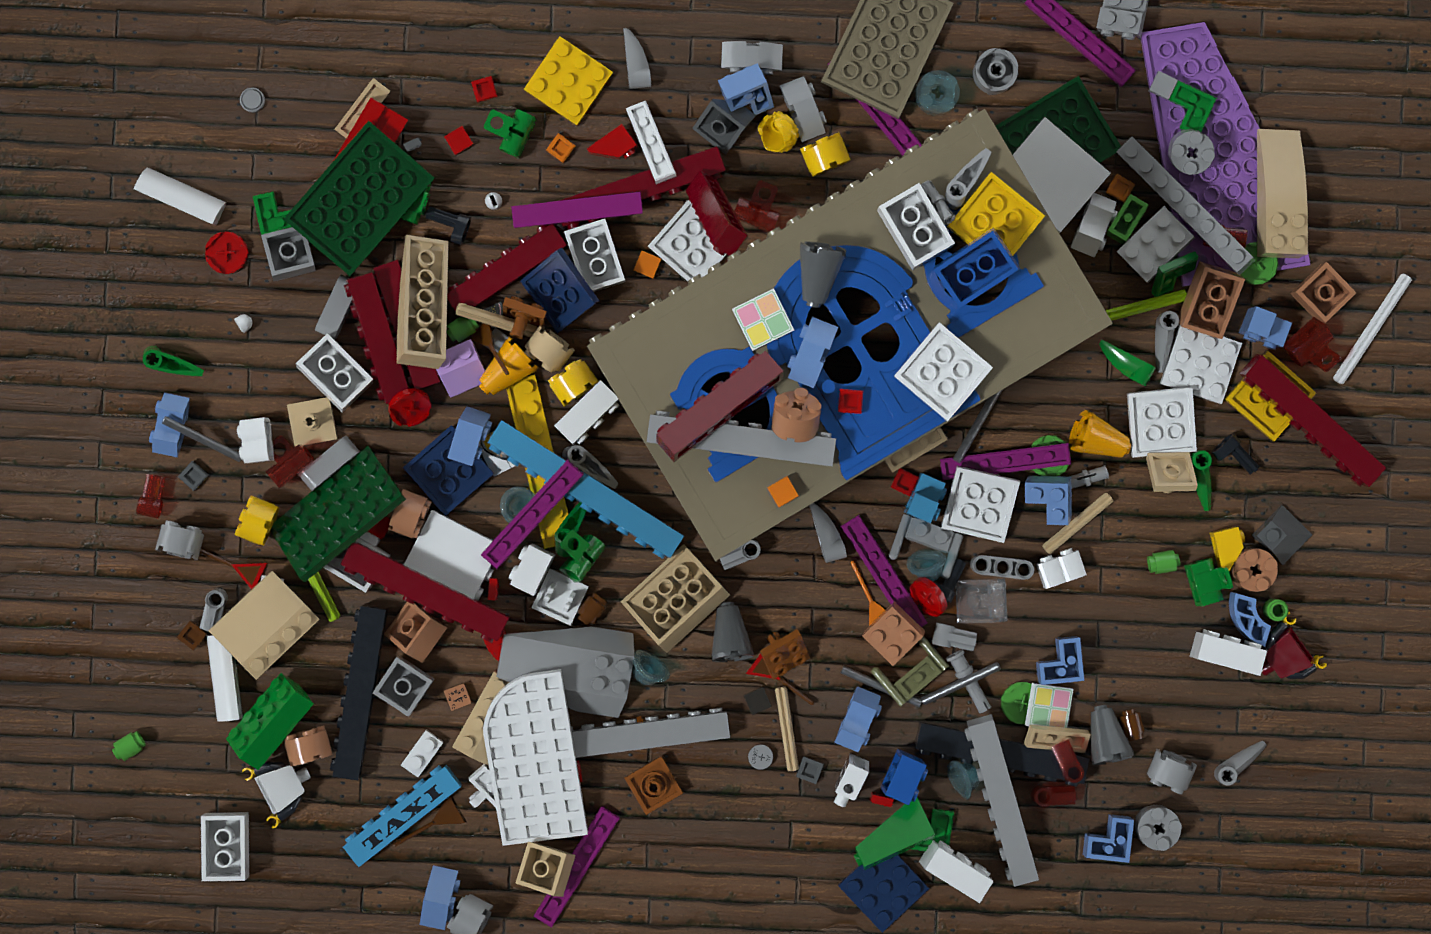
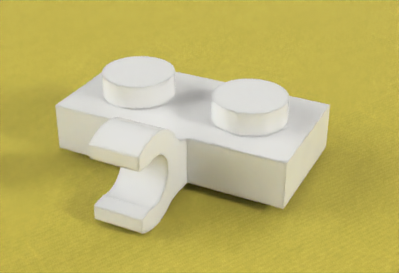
(482, 781)

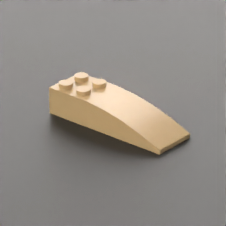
(1281, 195)
(423, 303)

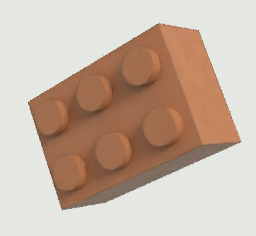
(1210, 300)

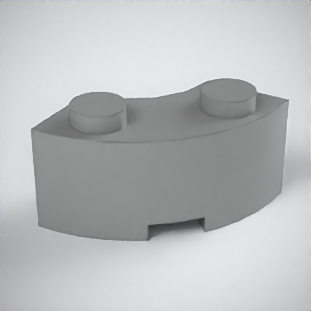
(741, 54)
(803, 109)

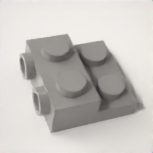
(1122, 18)

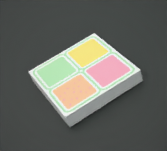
(763, 319)
(1049, 705)

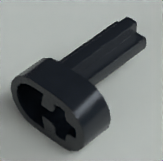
(459, 223)
(1232, 445)
(949, 584)

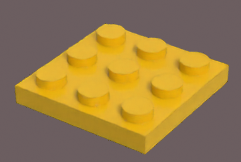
(568, 81)
(998, 207)
(1260, 412)

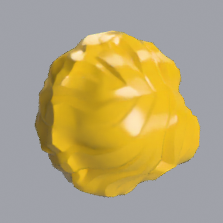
(778, 132)

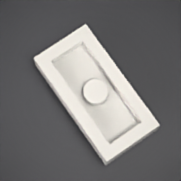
(422, 753)

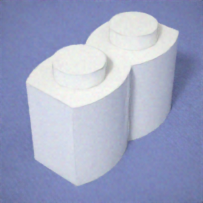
(256, 440)
(1061, 568)

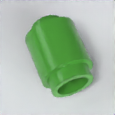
(461, 328)
(1163, 562)
(1275, 609)
(128, 746)

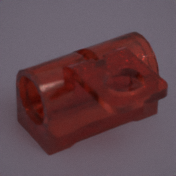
(757, 211)
(1311, 345)
(290, 463)

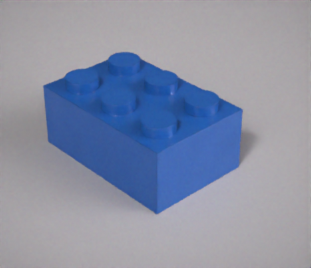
(976, 268)
(903, 777)

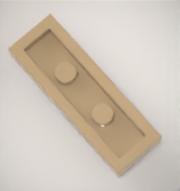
(374, 90)
(916, 449)
(1046, 736)

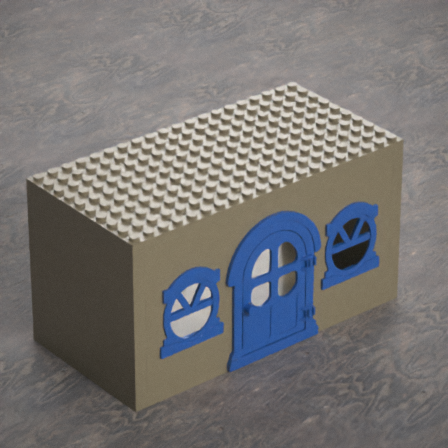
(686, 339)

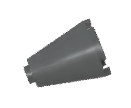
(819, 270)
(730, 635)
(1107, 738)

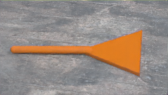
(875, 609)

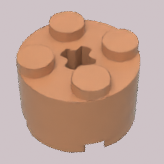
(796, 415)
(408, 515)
(1265, 566)
(307, 746)

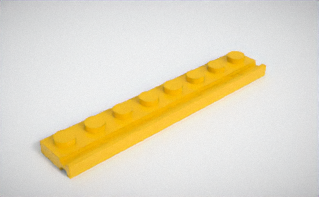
(531, 421)

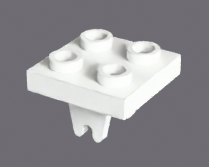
(560, 597)

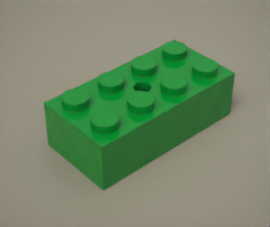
(269, 721)

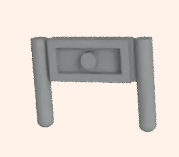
(929, 536)

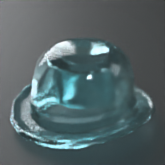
(514, 501)
(926, 564)
(649, 668)
(963, 778)

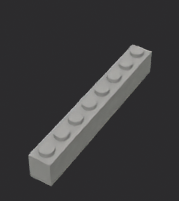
(1186, 206)
(756, 442)
(650, 733)
(1002, 799)

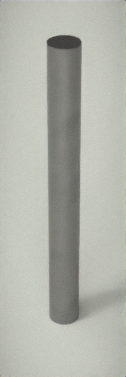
(976, 427)
(201, 438)
(874, 683)
(961, 683)

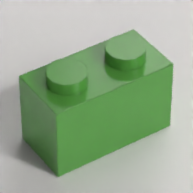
(1127, 219)

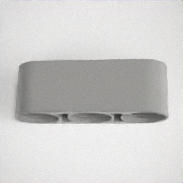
(335, 310)
(328, 463)
(1012, 567)

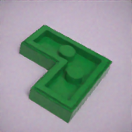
(1197, 104)
(268, 214)
(1168, 273)
(941, 823)

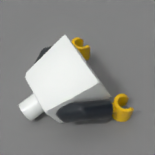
(280, 787)

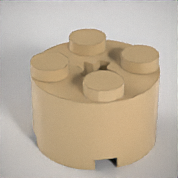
(549, 349)

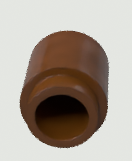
(592, 609)
(1132, 724)

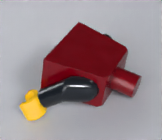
(1288, 654)

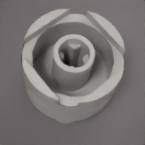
(995, 83)
(1202, 155)
(180, 541)
(1171, 770)
(1162, 816)
(471, 917)

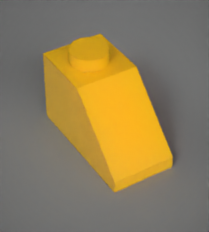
(1227, 545)

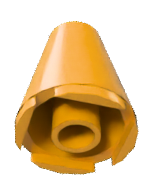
(517, 363)
(1097, 437)

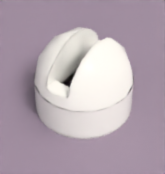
(488, 202)
(244, 322)

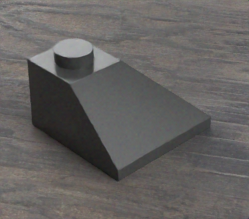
(721, 125)
(1281, 534)

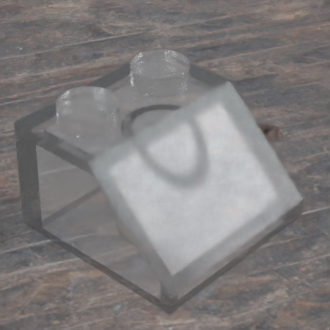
(981, 601)

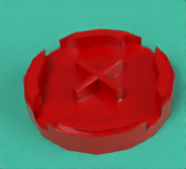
(226, 252)
(409, 407)
(928, 596)

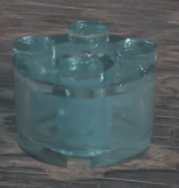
(947, 86)

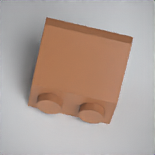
(415, 631)

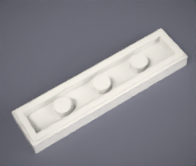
(651, 142)

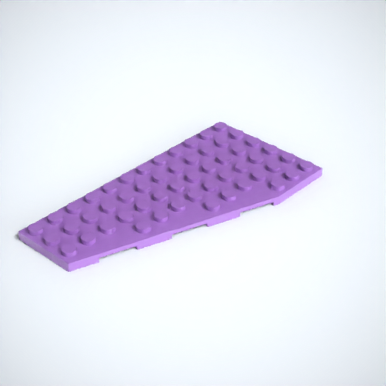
(1230, 182)

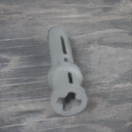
(964, 669)

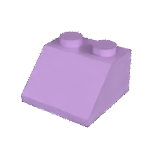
(461, 368)

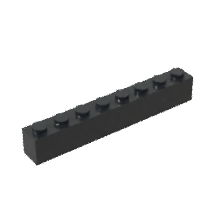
(359, 692)
(1032, 761)

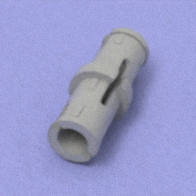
(938, 202)
(1100, 474)

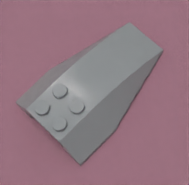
(592, 661)

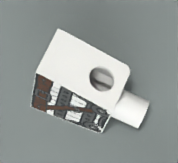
(854, 773)

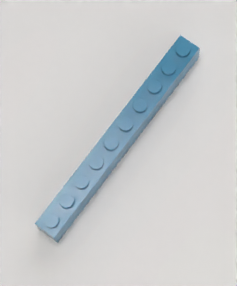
(586, 490)

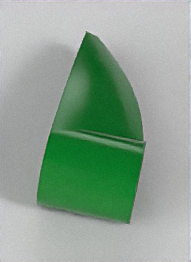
(169, 363)
(1128, 364)
(1203, 478)
(571, 522)

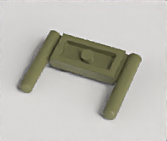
(916, 678)

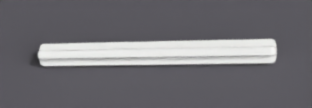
(1372, 329)

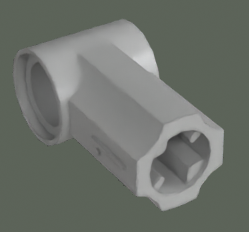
(739, 555)
(212, 611)
(949, 636)

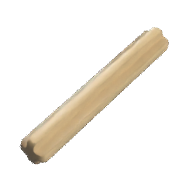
(491, 318)
(1077, 523)
(786, 728)

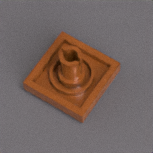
(523, 315)
(784, 653)
(653, 785)

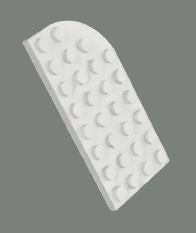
(534, 761)

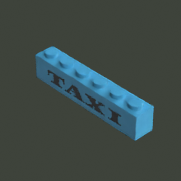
(402, 815)

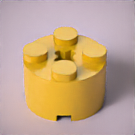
(825, 154)
(573, 383)
(257, 520)

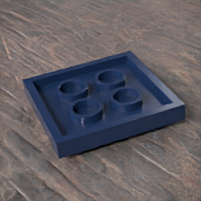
(559, 290)
(445, 479)
(883, 890)

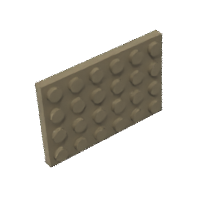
(886, 51)

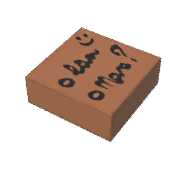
(457, 696)

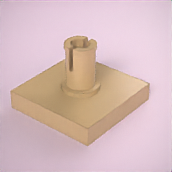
(312, 421)
(1171, 472)

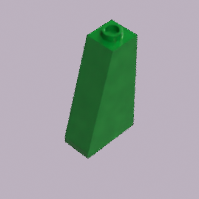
(898, 834)

